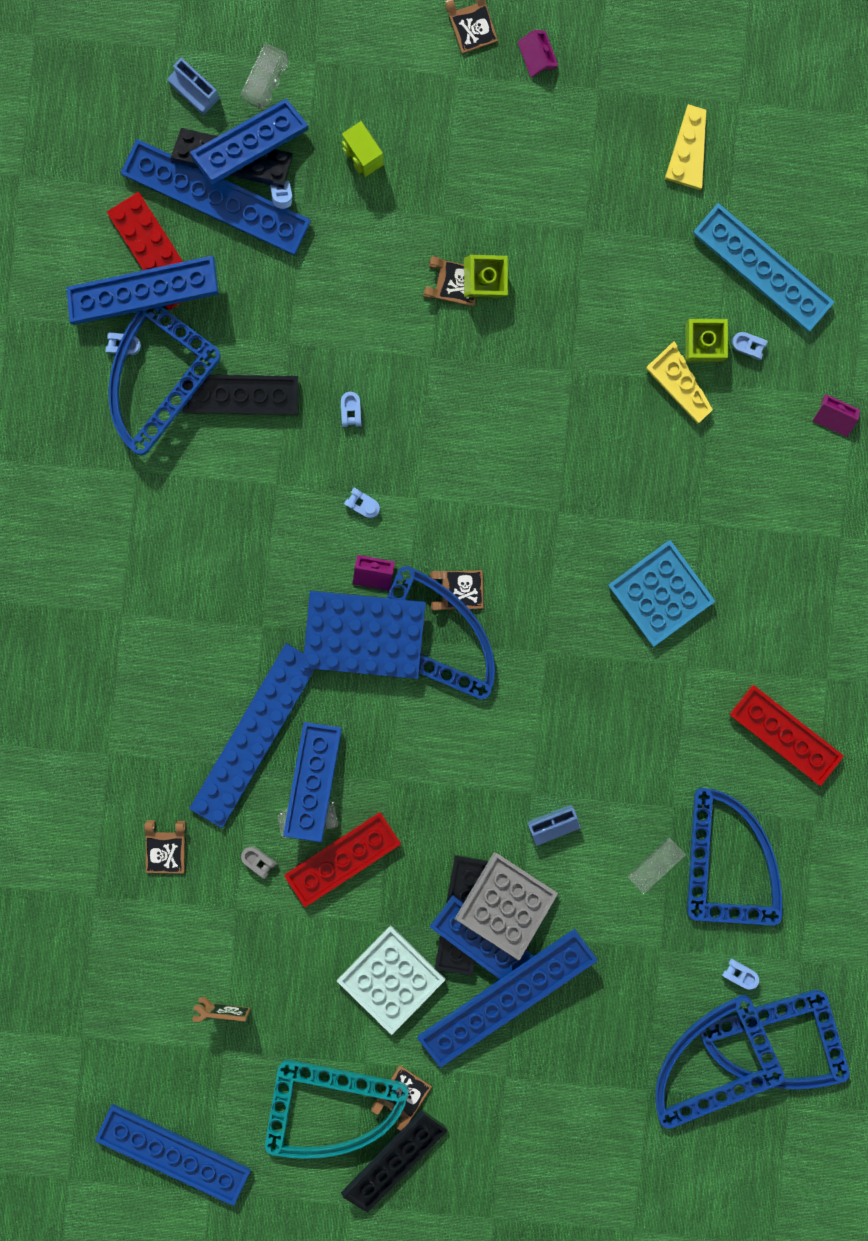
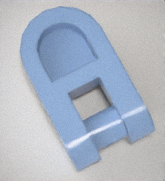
(281, 196)
(742, 342)
(112, 349)
(350, 403)
(369, 506)
(747, 978)

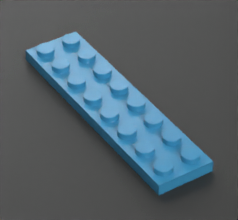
(763, 267)

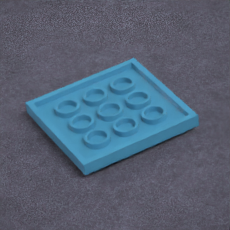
(661, 593)

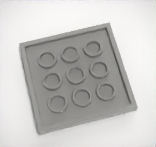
(506, 906)

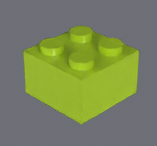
(363, 149)
(486, 276)
(706, 340)

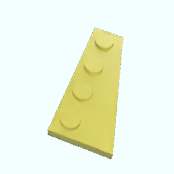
(688, 153)
(679, 382)

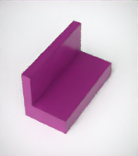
(537, 52)
(836, 415)
(373, 572)

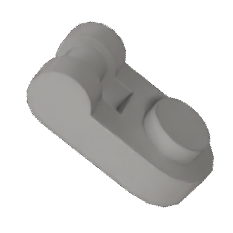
(251, 857)

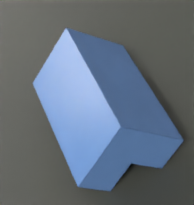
(193, 86)
(554, 825)

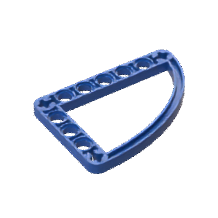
(178, 390)
(472, 620)
(705, 907)
(791, 1011)
(728, 1089)

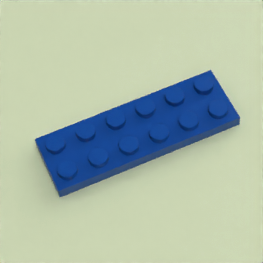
(249, 141)
(312, 782)
(472, 944)

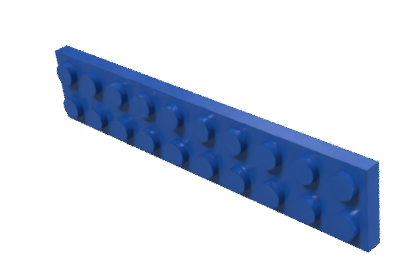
(218, 200)
(252, 737)
(507, 998)

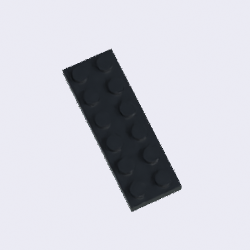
(268, 169)
(244, 395)
(463, 878)
(394, 1161)

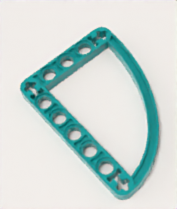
(314, 1079)

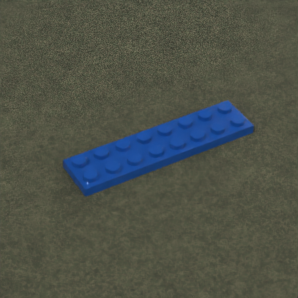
(142, 290)
(172, 1154)

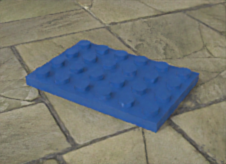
(364, 634)

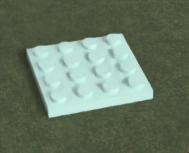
(391, 979)

